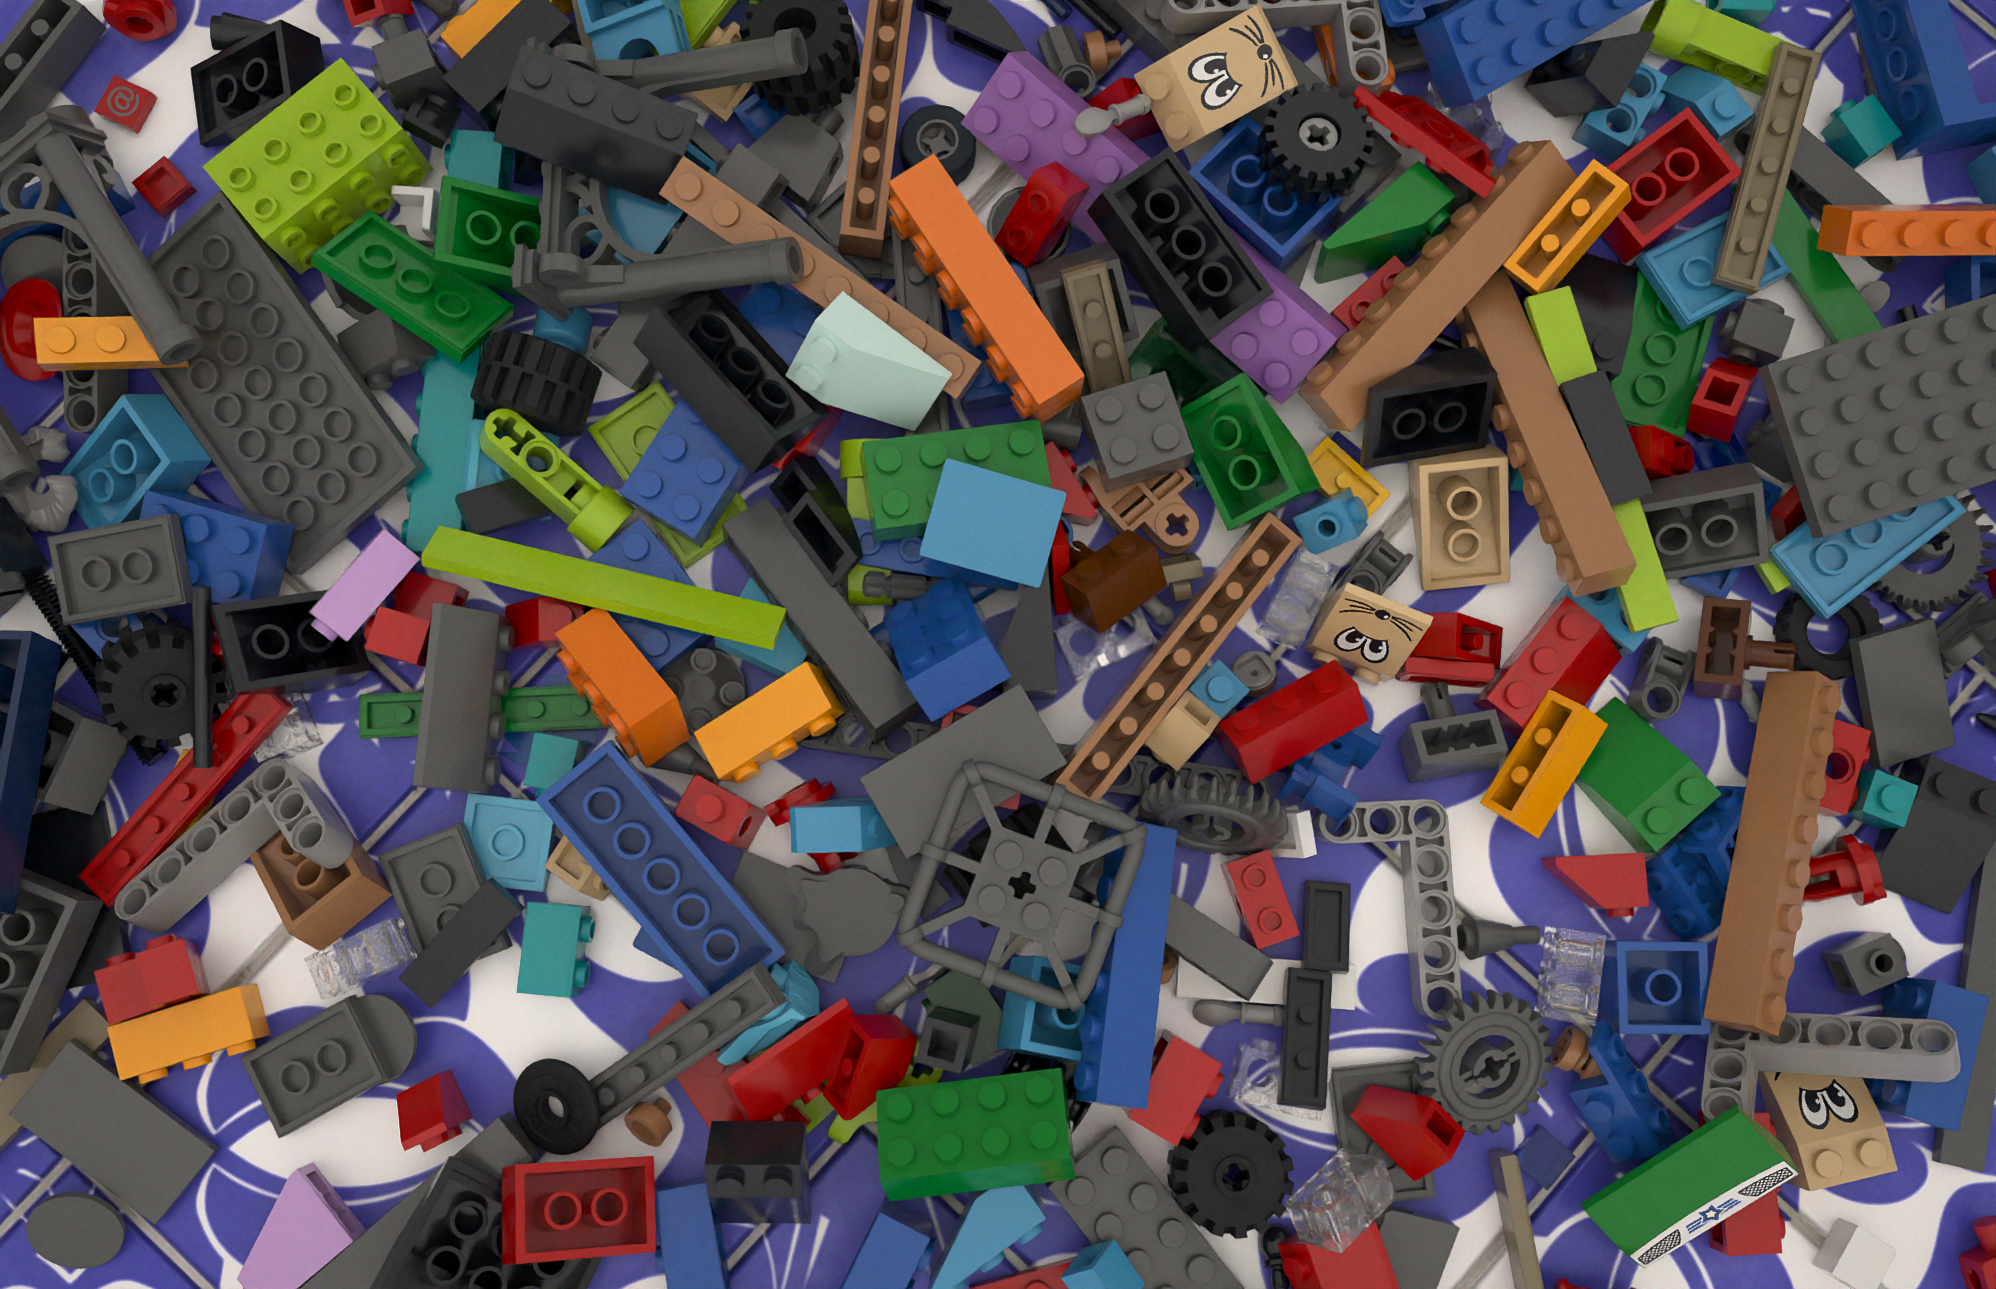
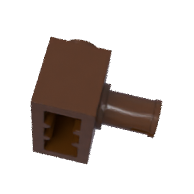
(1112, 580)
(1729, 649)

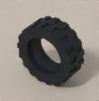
(1792, 627)

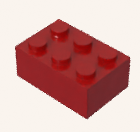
(1668, 181)
(578, 1209)

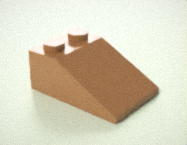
(318, 901)

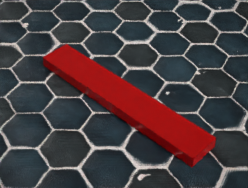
(183, 794)

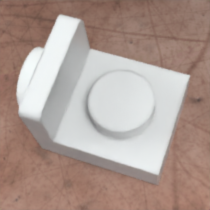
(1299, 840)

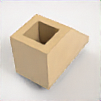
(1182, 731)

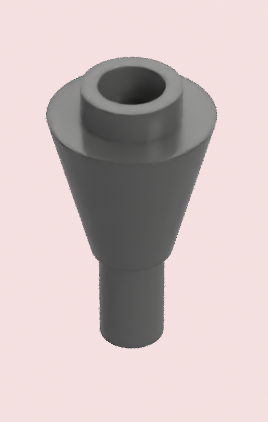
(686, 761)
(1483, 937)

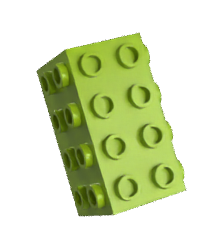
(317, 165)

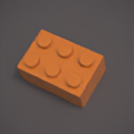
(621, 687)

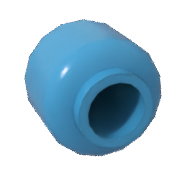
(572, 333)

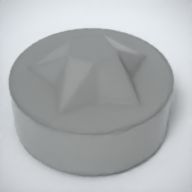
(1256, 672)

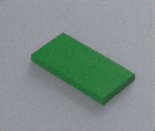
(405, 284)
(1659, 365)

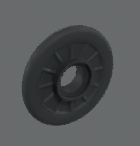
(579, 1101)

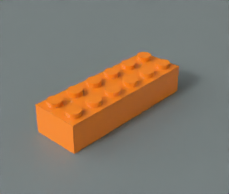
(984, 291)

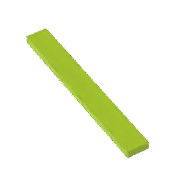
(1567, 352)
(604, 587)

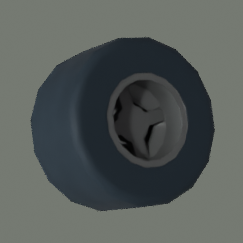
(936, 131)

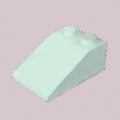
(866, 367)

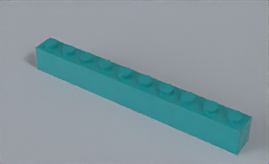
(445, 399)

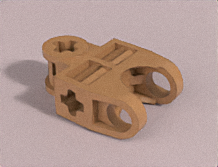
(1148, 508)

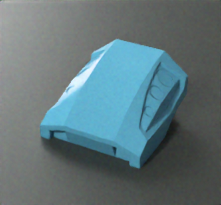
(798, 1010)

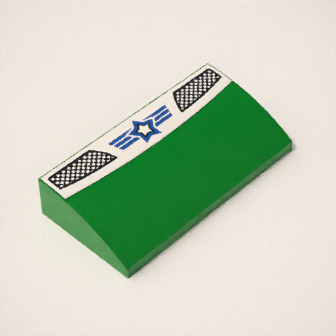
(1691, 1186)

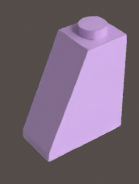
(362, 586)
(301, 1233)

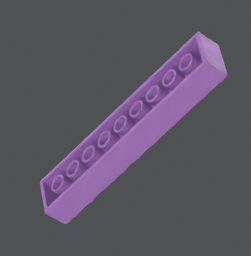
(1030, 122)

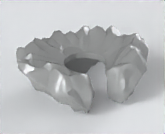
(51, 509)

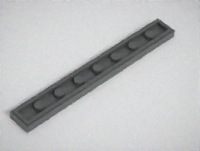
(1977, 974)

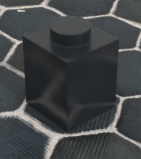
(948, 1040)

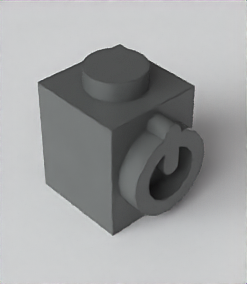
(1754, 332)
(1866, 963)

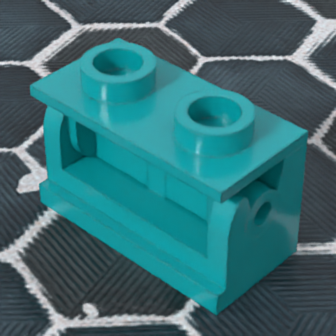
(555, 949)

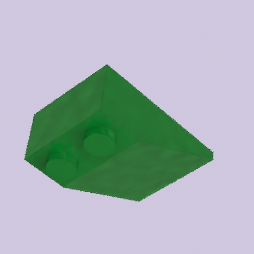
(1390, 225)
(480, 231)
(1245, 453)
(1642, 780)

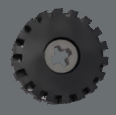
(1315, 167)

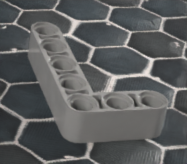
(1344, 16)
(196, 863)
(1415, 889)
(1809, 1053)

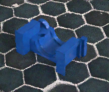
(1319, 772)

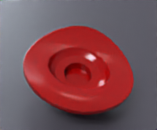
(18, 307)

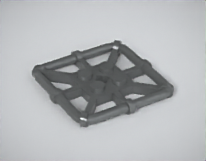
(993, 898)

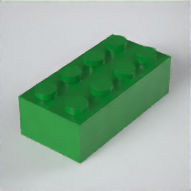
(906, 470)
(974, 1134)

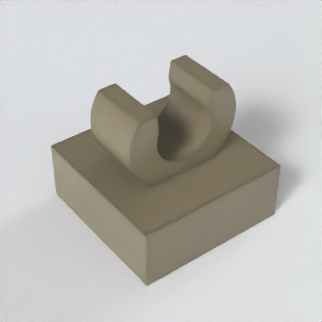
(1178, 571)

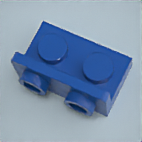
(1716, 831)
(1685, 889)

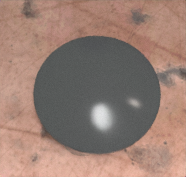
(705, 685)

